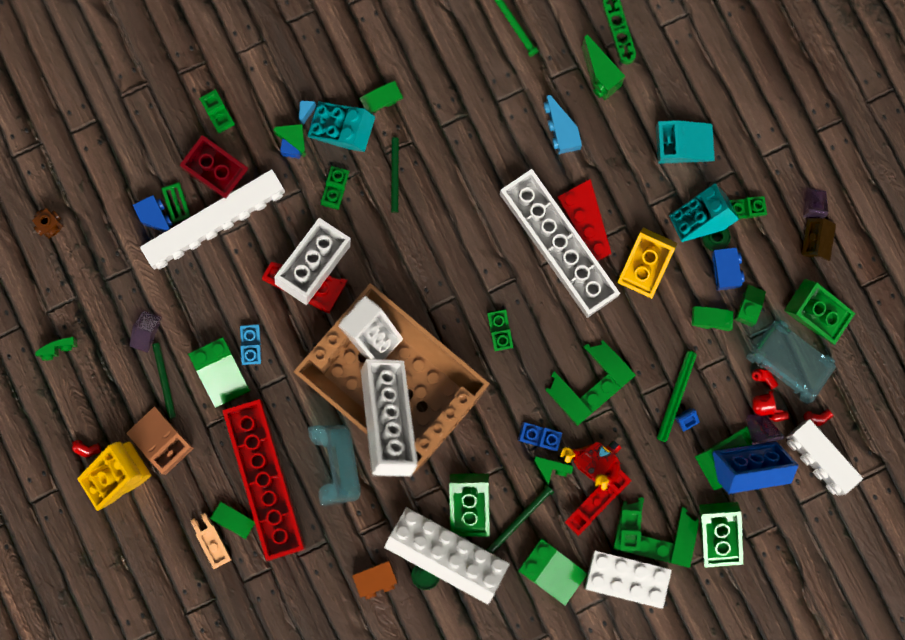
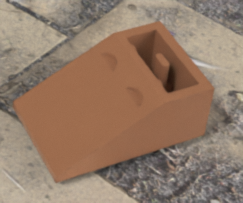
(159, 441)

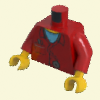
(596, 462)

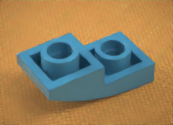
(250, 344)

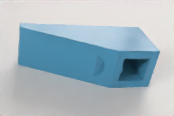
(564, 129)

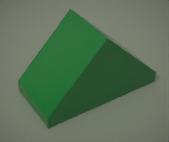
(294, 135)

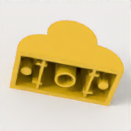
(113, 474)

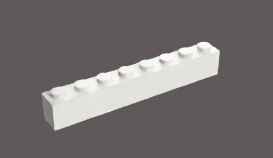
(212, 220)

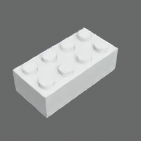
(312, 261)
(370, 330)
(823, 458)
(628, 579)

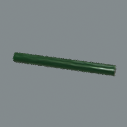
(395, 175)
(164, 380)

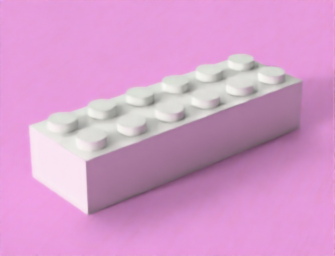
(388, 418)
(447, 555)

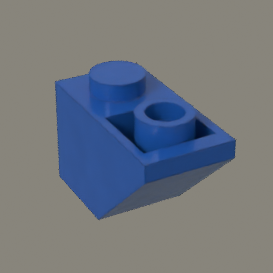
(151, 214)

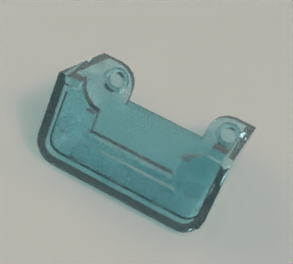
(792, 360)
(342, 463)

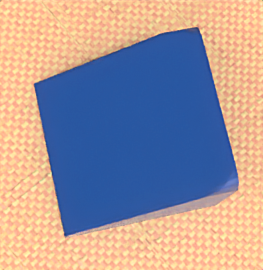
(289, 150)

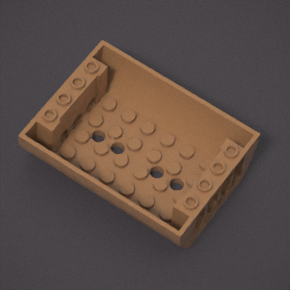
(430, 369)

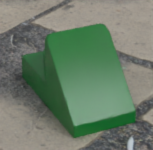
(546, 466)

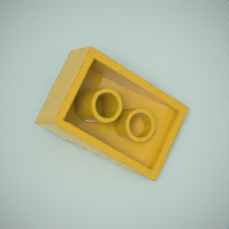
(647, 262)

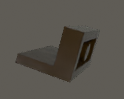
(819, 238)

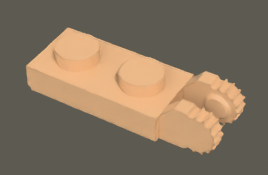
(211, 542)

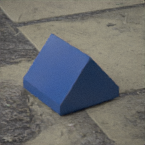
(687, 419)

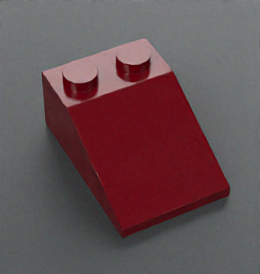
(213, 167)

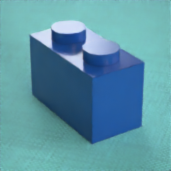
(727, 268)

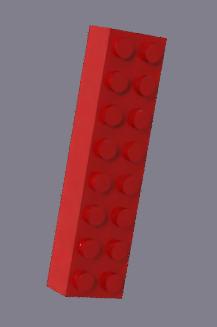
(264, 480)

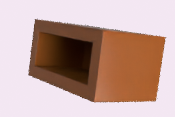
(375, 579)

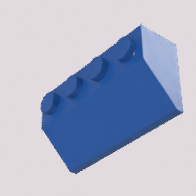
(754, 467)

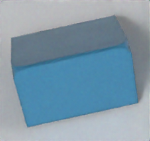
(305, 110)

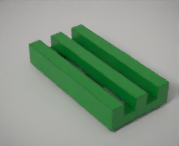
(181, 218)

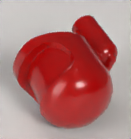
(765, 405)

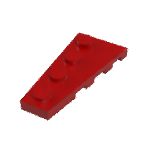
(586, 219)
(326, 295)

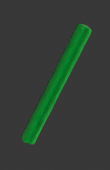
(676, 396)

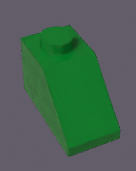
(750, 306)

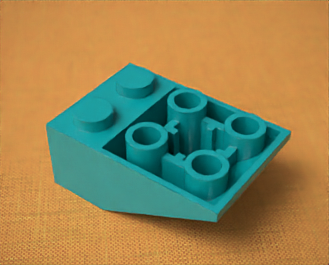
(342, 126)
(684, 142)
(704, 214)

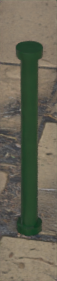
(520, 519)

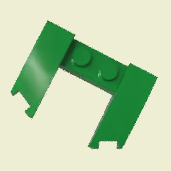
(581, 408)
(676, 553)

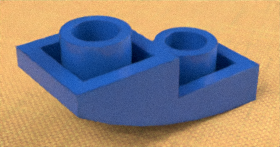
(540, 436)

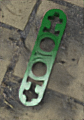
(617, 29)

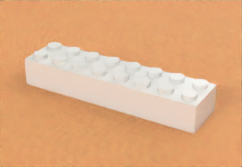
(559, 243)

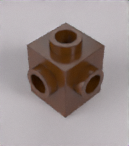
(53, 225)

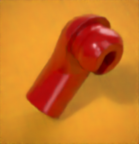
(765, 376)
(817, 419)
(85, 451)

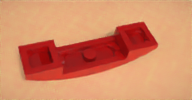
(595, 504)

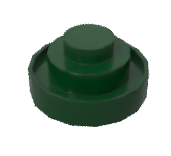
(717, 240)
(424, 579)

